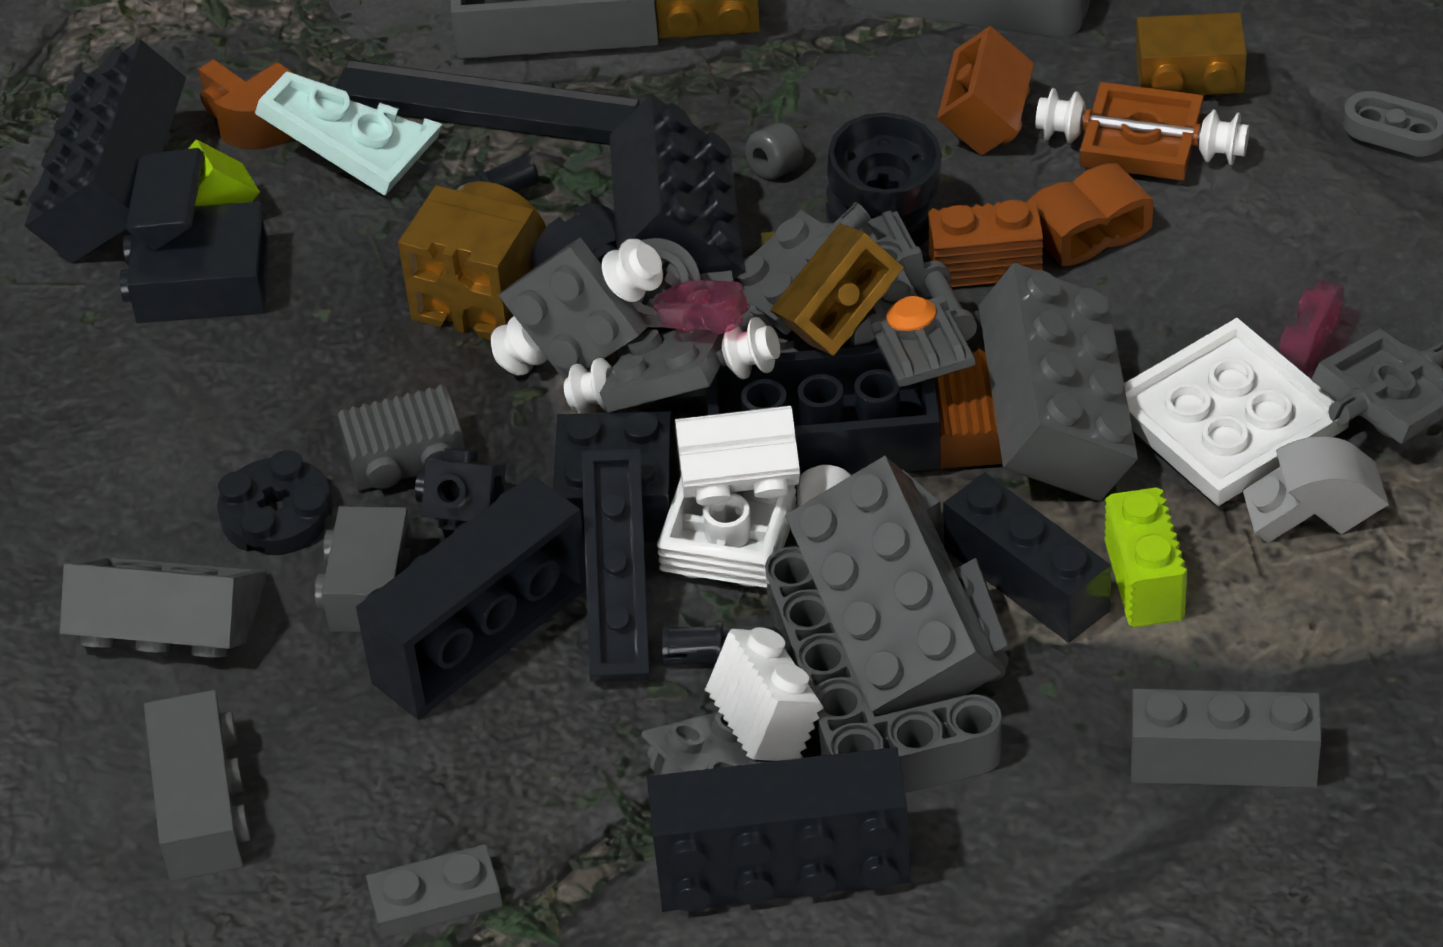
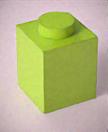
(222, 179)

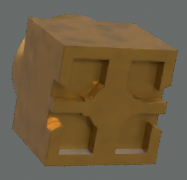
(466, 253)

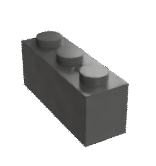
(1225, 737)
(196, 785)

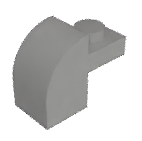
(1316, 478)

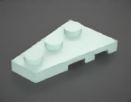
(353, 136)

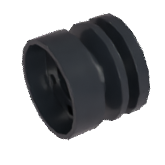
(885, 166)

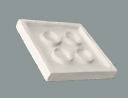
(1226, 410)

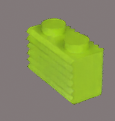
(1145, 557)

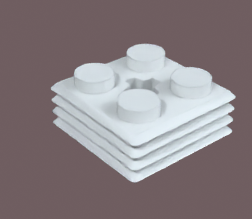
(725, 538)

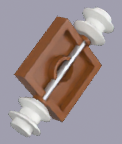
(1142, 129)

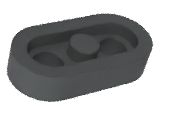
(1394, 123)

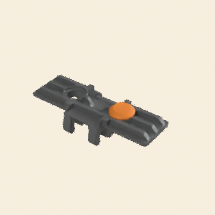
(915, 333)

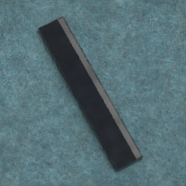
(487, 101)

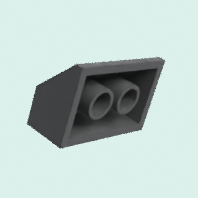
(159, 604)

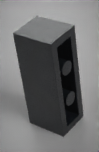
(1027, 557)

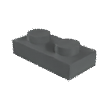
(434, 890)

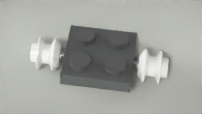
(576, 307)
(669, 365)

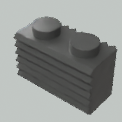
(398, 435)

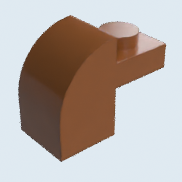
(235, 105)

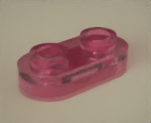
(702, 306)
(1315, 324)

